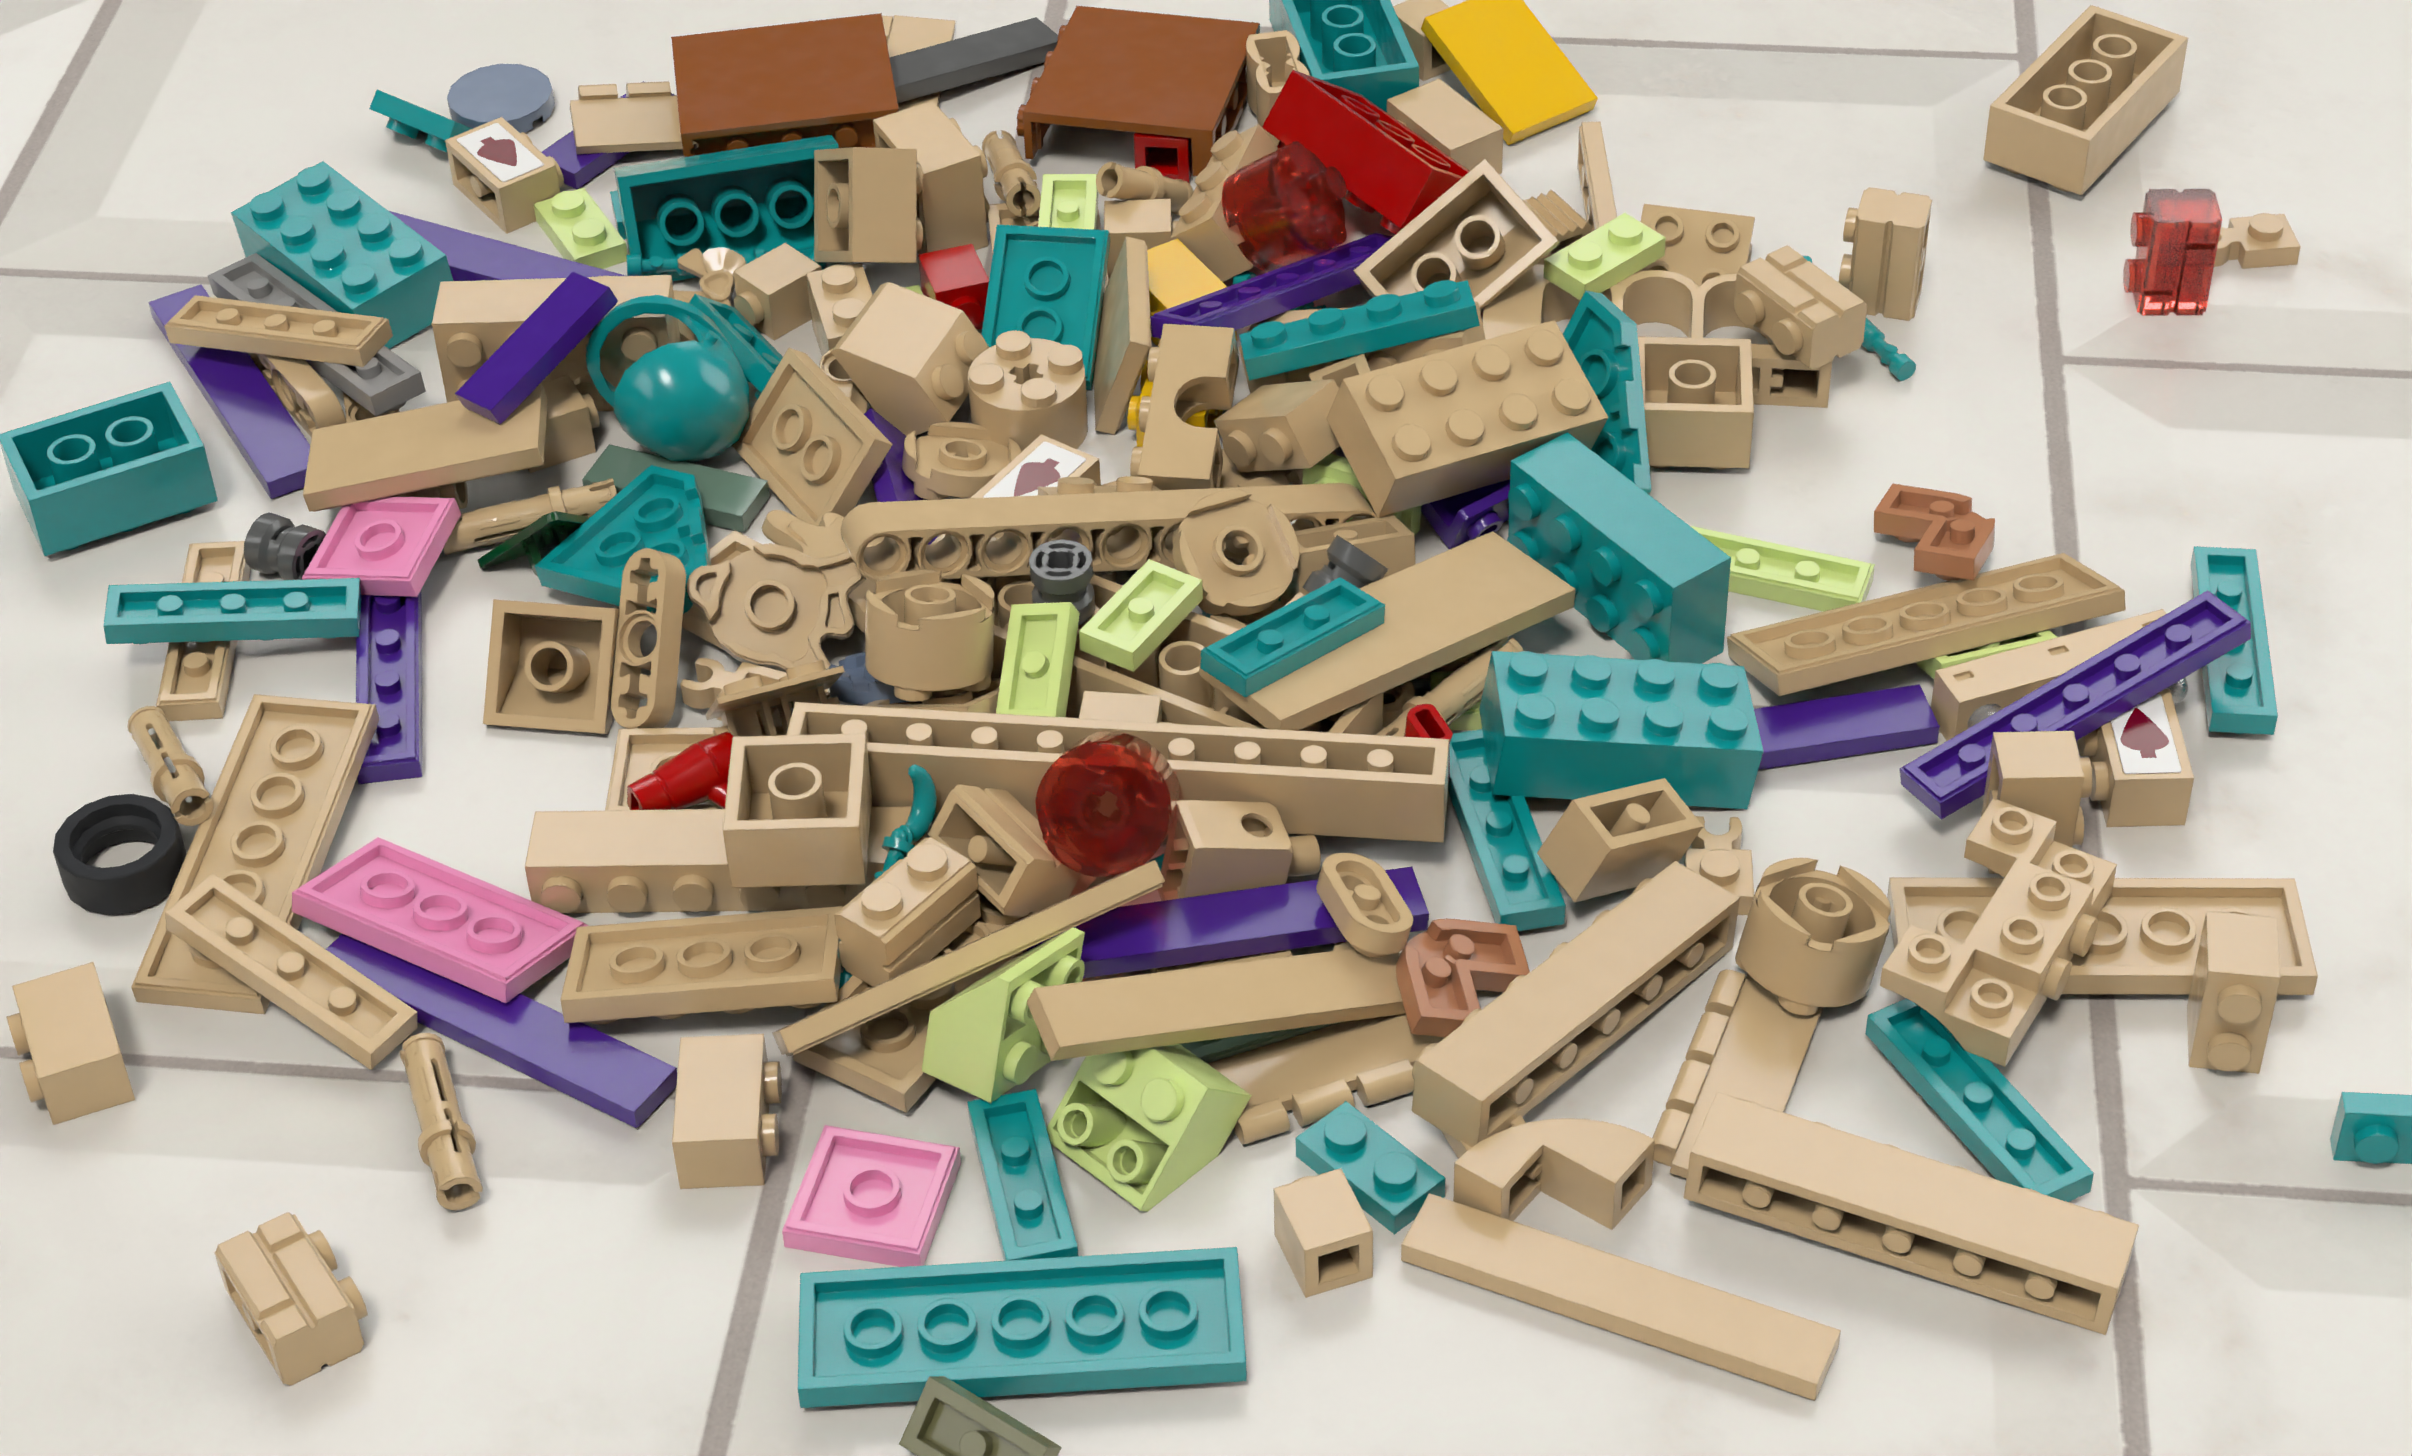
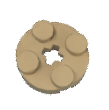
(954, 460)
(1249, 524)

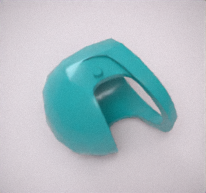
(681, 397)

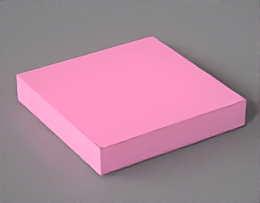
(386, 543)
(872, 1197)

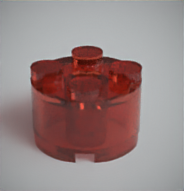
(1285, 207)
(1070, 804)

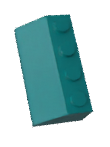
(721, 201)

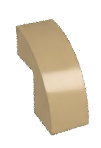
(1579, 1162)

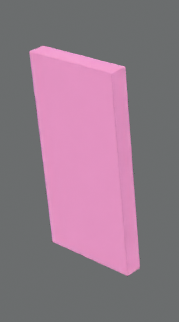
(439, 919)

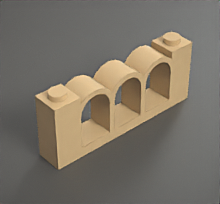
(1669, 300)

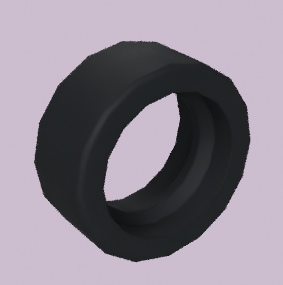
(115, 821)

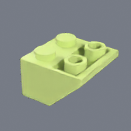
(986, 1032)
(1146, 1120)

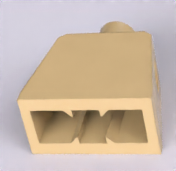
(1232, 849)

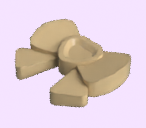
(715, 270)

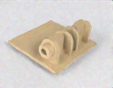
(1700, 241)
(745, 697)

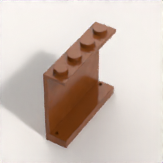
(1142, 78)
(783, 84)

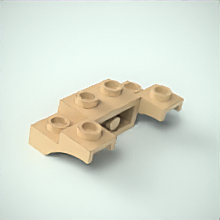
(2019, 944)

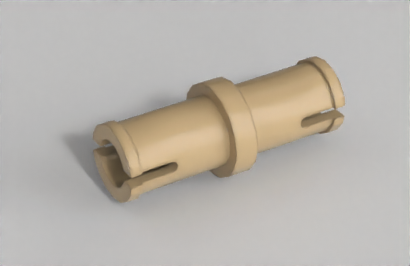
(1141, 184)

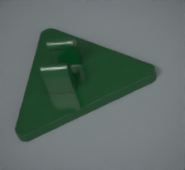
(538, 536)

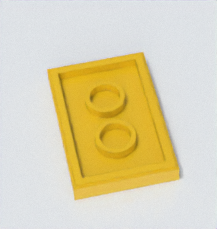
(1509, 65)

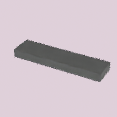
(971, 58)

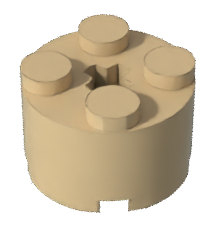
(1029, 390)
(929, 633)
(1814, 935)

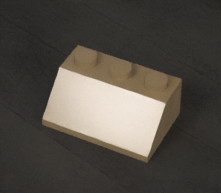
(1470, 234)

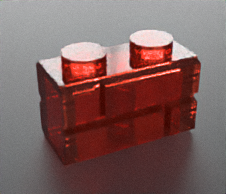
(2174, 252)

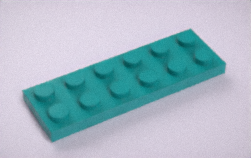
(1021, 1326)

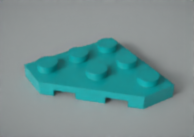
(1608, 354)
(654, 512)

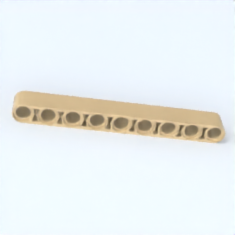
(1085, 517)

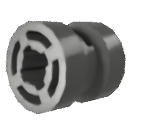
(279, 546)
(1347, 563)
(1063, 574)

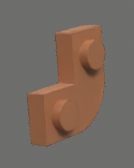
(1949, 534)
(1447, 964)

